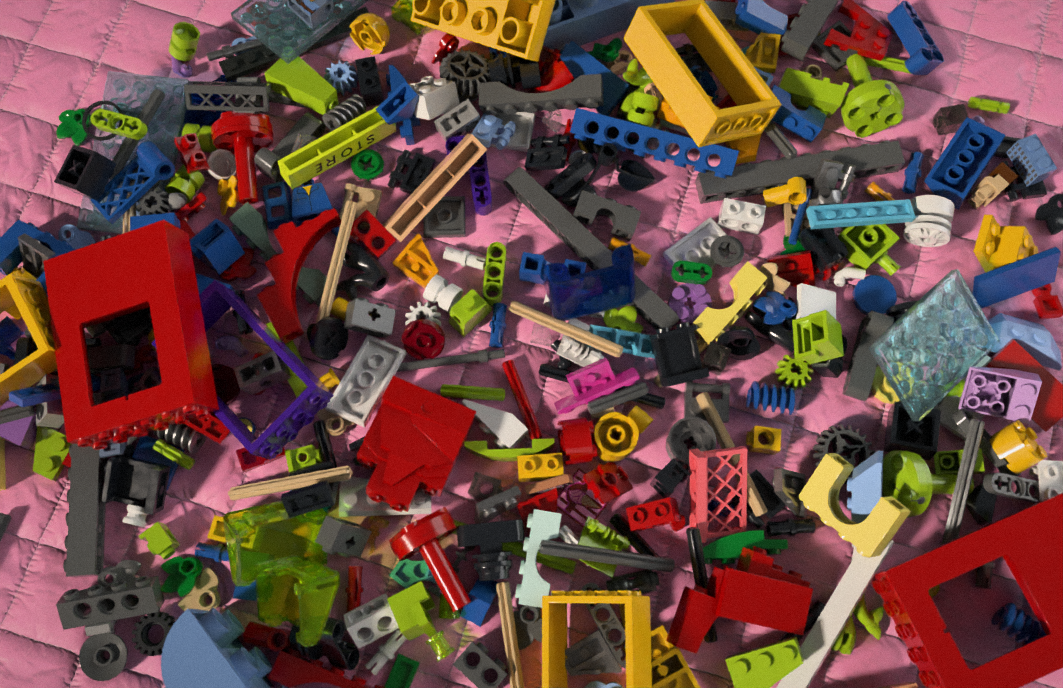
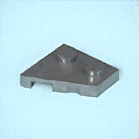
(34, 254)
(788, 487)
(496, 505)
(591, 656)

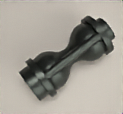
(645, 581)

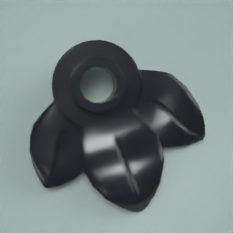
(1052, 214)

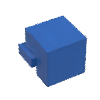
(216, 246)

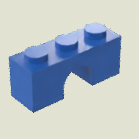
(802, 123)
(533, 268)

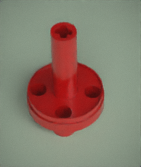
(243, 136)
(424, 537)

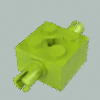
(870, 245)

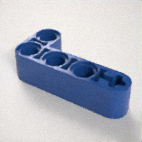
(916, 39)

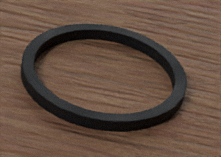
(87, 111)

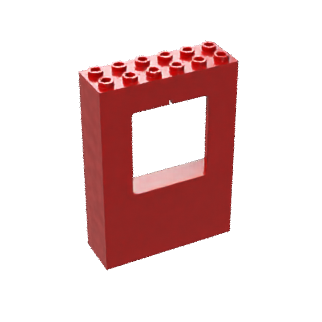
(114, 279)
(1034, 553)

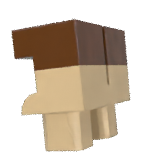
(992, 186)

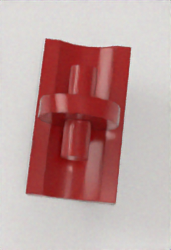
(191, 153)

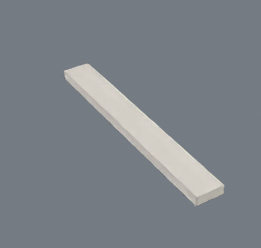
(834, 618)

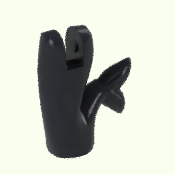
(374, 274)
(777, 333)

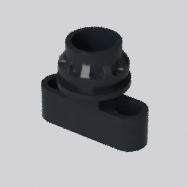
(513, 70)
(492, 561)
(331, 645)

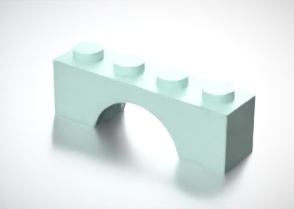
(543, 526)

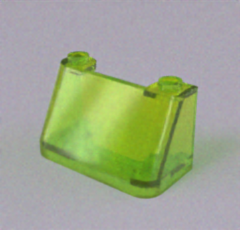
(269, 534)
(298, 593)

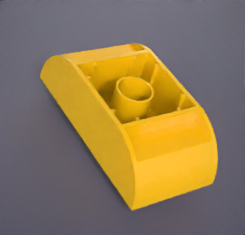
(501, 24)

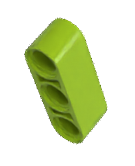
(494, 264)

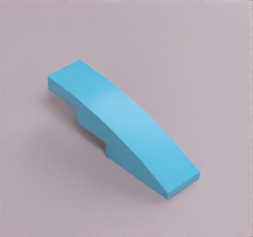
(632, 342)

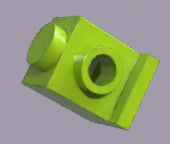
(293, 457)
(160, 540)

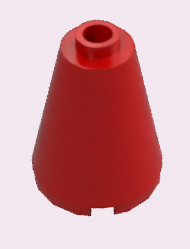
(554, 78)

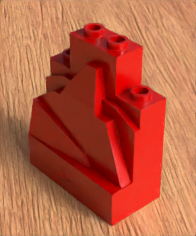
(413, 443)

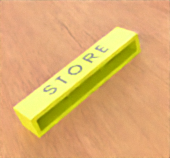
(334, 148)

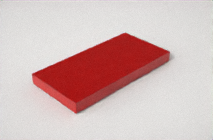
(1049, 403)
(764, 601)

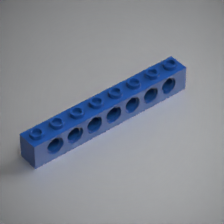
(584, 118)

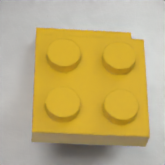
(1002, 244)
(668, 663)

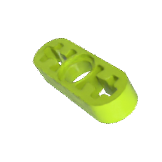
(124, 129)

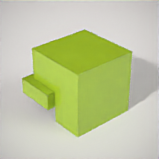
(817, 338)
(411, 611)

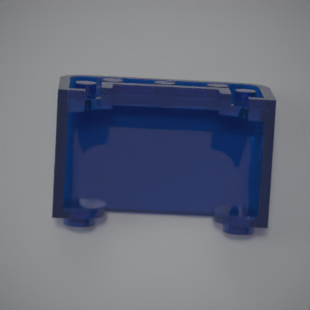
(593, 290)

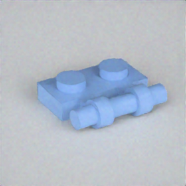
(489, 127)

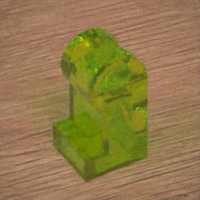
(402, 12)

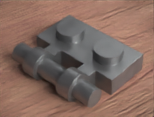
(827, 178)

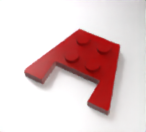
(867, 36)

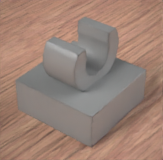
(100, 628)

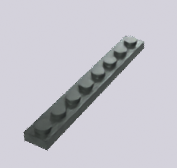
(263, 57)

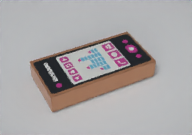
(549, 484)

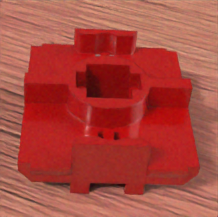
(598, 483)

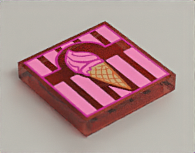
(578, 501)

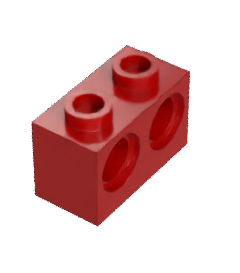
(376, 231)
(653, 514)

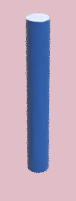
(799, 219)

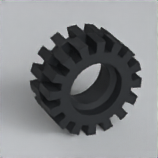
(143, 627)

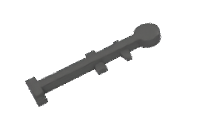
(461, 556)

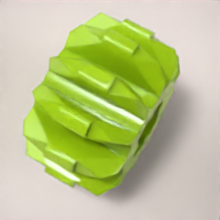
(794, 379)

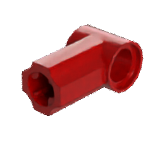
(266, 636)

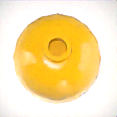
(370, 32)

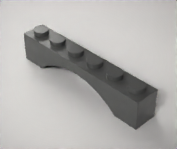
(581, 93)

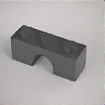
(623, 217)

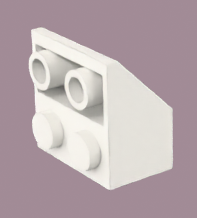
(435, 97)

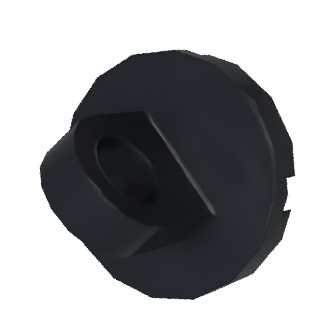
(327, 338)

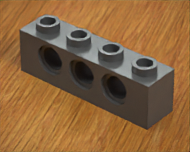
(75, 613)

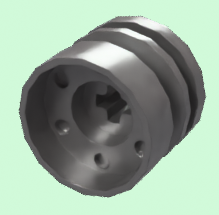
(693, 429)

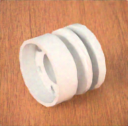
(932, 221)

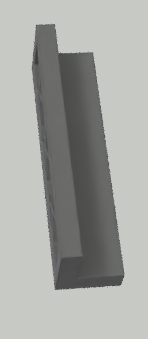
(231, 88)

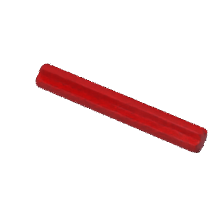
(522, 400)

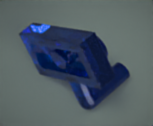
(8, 334)

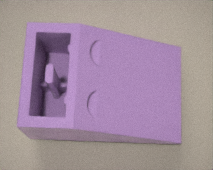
(1001, 393)

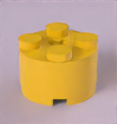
(617, 425)
(1017, 447)

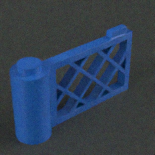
(151, 164)

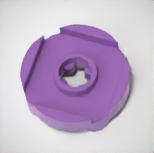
(693, 292)

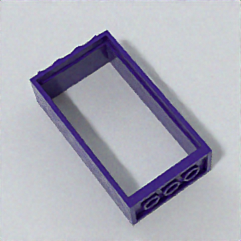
(215, 303)

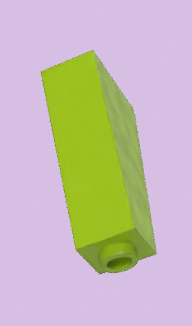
(302, 85)

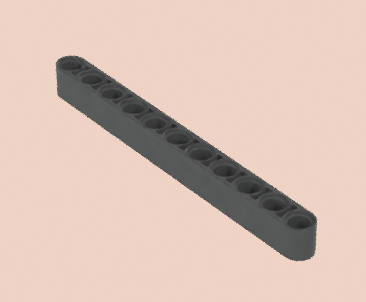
(584, 243)

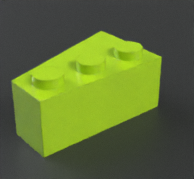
(813, 92)
(765, 664)

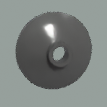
(93, 660)

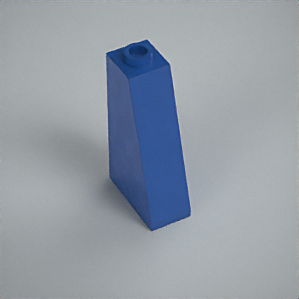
(582, 63)

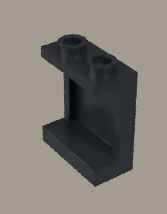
(677, 355)
(135, 483)
(313, 496)

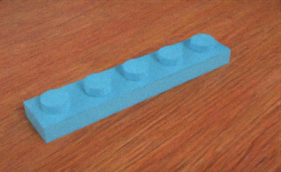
(860, 214)

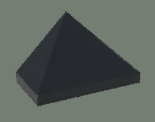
(981, 504)

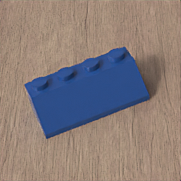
(964, 161)

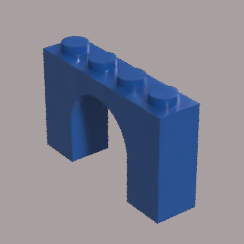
(760, 17)
(10, 250)

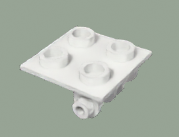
(576, 350)
(1050, 478)

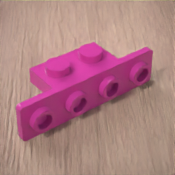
(592, 383)

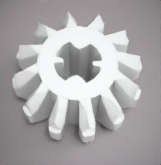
(426, 311)

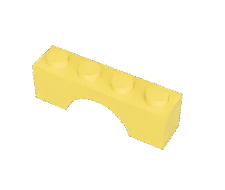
(744, 285)

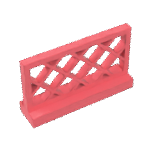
(699, 491)

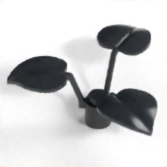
(632, 174)

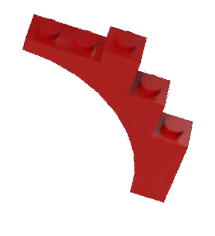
(297, 243)
(699, 605)

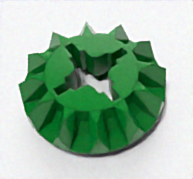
(367, 156)

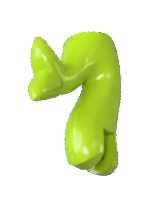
(637, 78)
(847, 638)

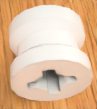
(135, 516)

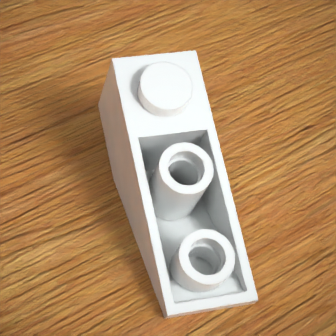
(500, 424)

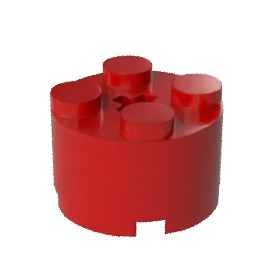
(576, 440)

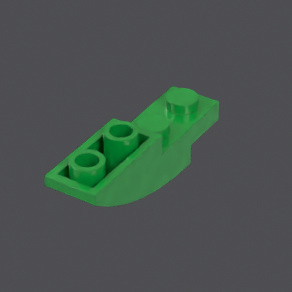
(730, 547)

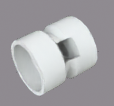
(442, 293)

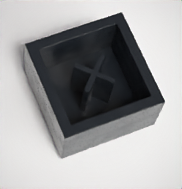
(85, 172)
(910, 435)

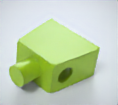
(470, 311)

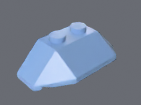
(1030, 336)
(865, 487)

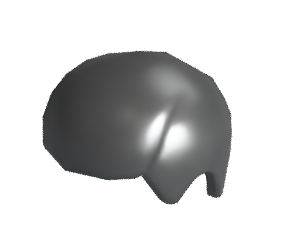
(834, 198)

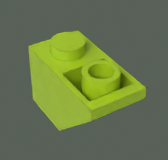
(949, 462)

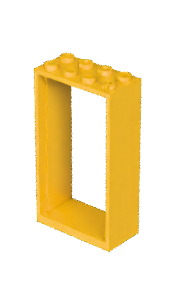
(680, 88)
(35, 310)
(636, 634)

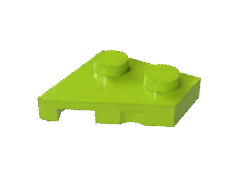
(50, 454)

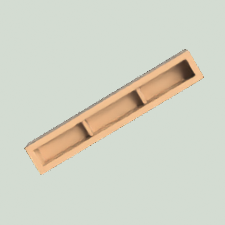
(434, 187)

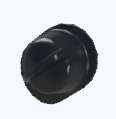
(741, 342)

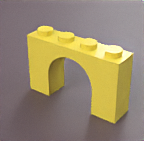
(822, 497)

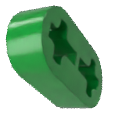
(693, 268)

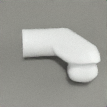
(846, 273)

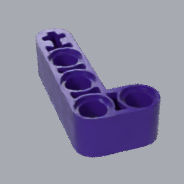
(477, 175)

